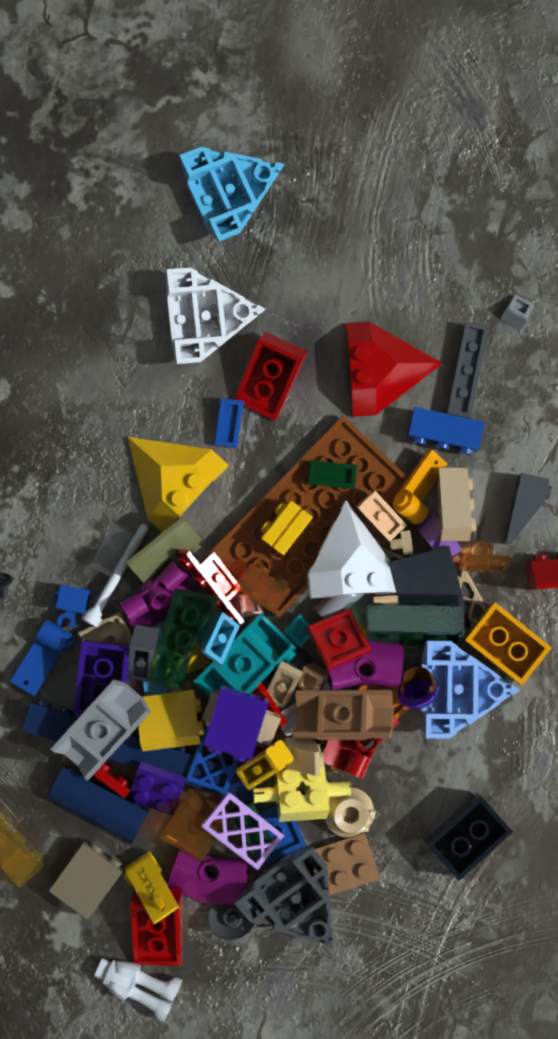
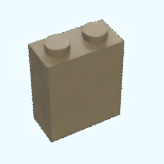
(87, 879)

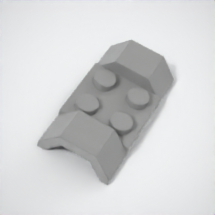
(102, 727)

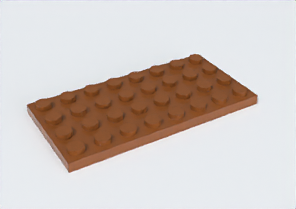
(340, 444)

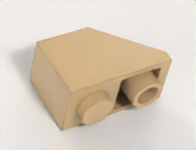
(306, 755)

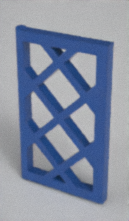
(198, 758)

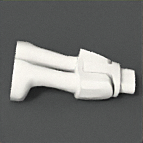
(122, 980)

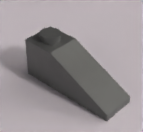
(527, 500)

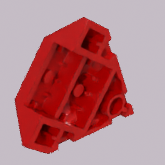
(382, 367)

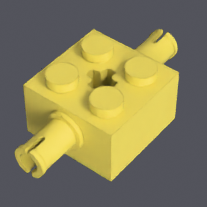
(298, 807)

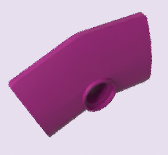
(154, 600)
(383, 664)
(210, 887)

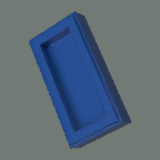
(228, 422)

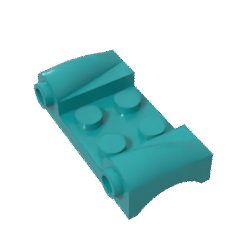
(249, 659)

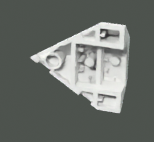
(203, 314)
(350, 561)

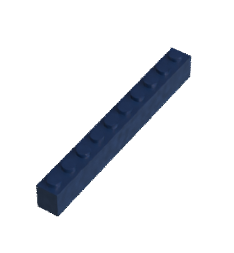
(53, 723)

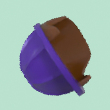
(417, 688)

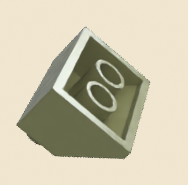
(162, 550)

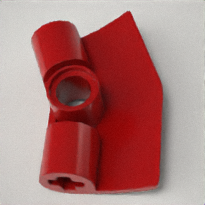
(350, 755)

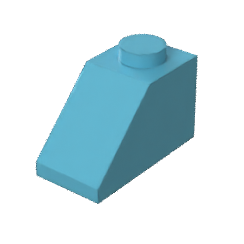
(217, 637)

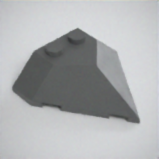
(292, 897)

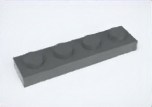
(467, 370)

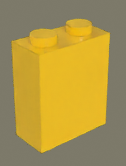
(171, 721)

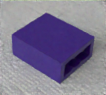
(236, 723)

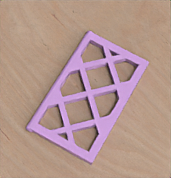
(243, 810)

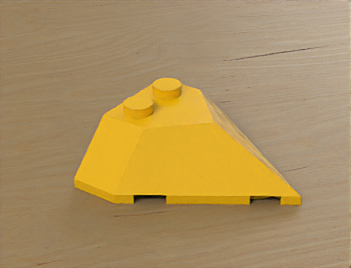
(172, 477)

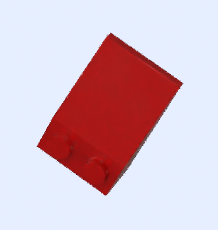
(270, 375)
(157, 942)

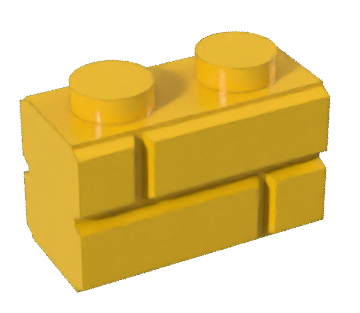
(286, 526)
(264, 764)

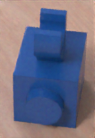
(71, 600)

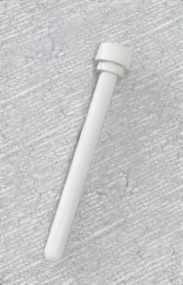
(94, 614)

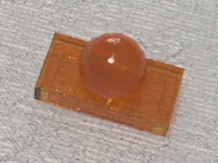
(483, 559)

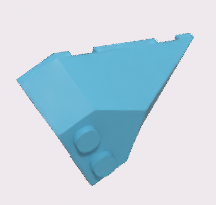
(226, 187)

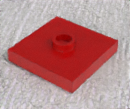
(338, 639)

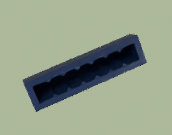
(98, 804)

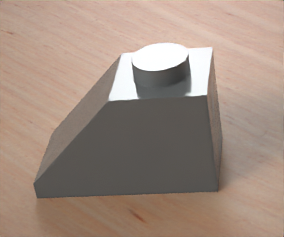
(142, 652)

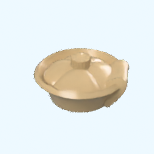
(350, 814)

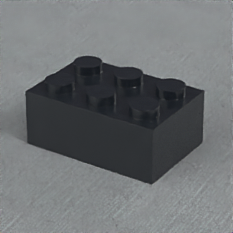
(468, 836)

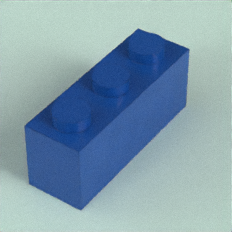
(445, 430)

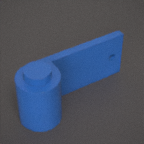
(42, 657)

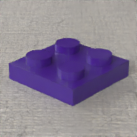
(157, 788)

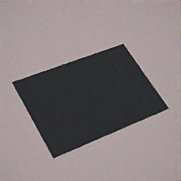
(428, 580)

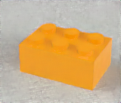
(507, 643)

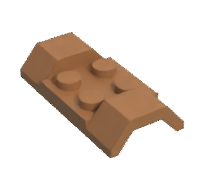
(344, 714)

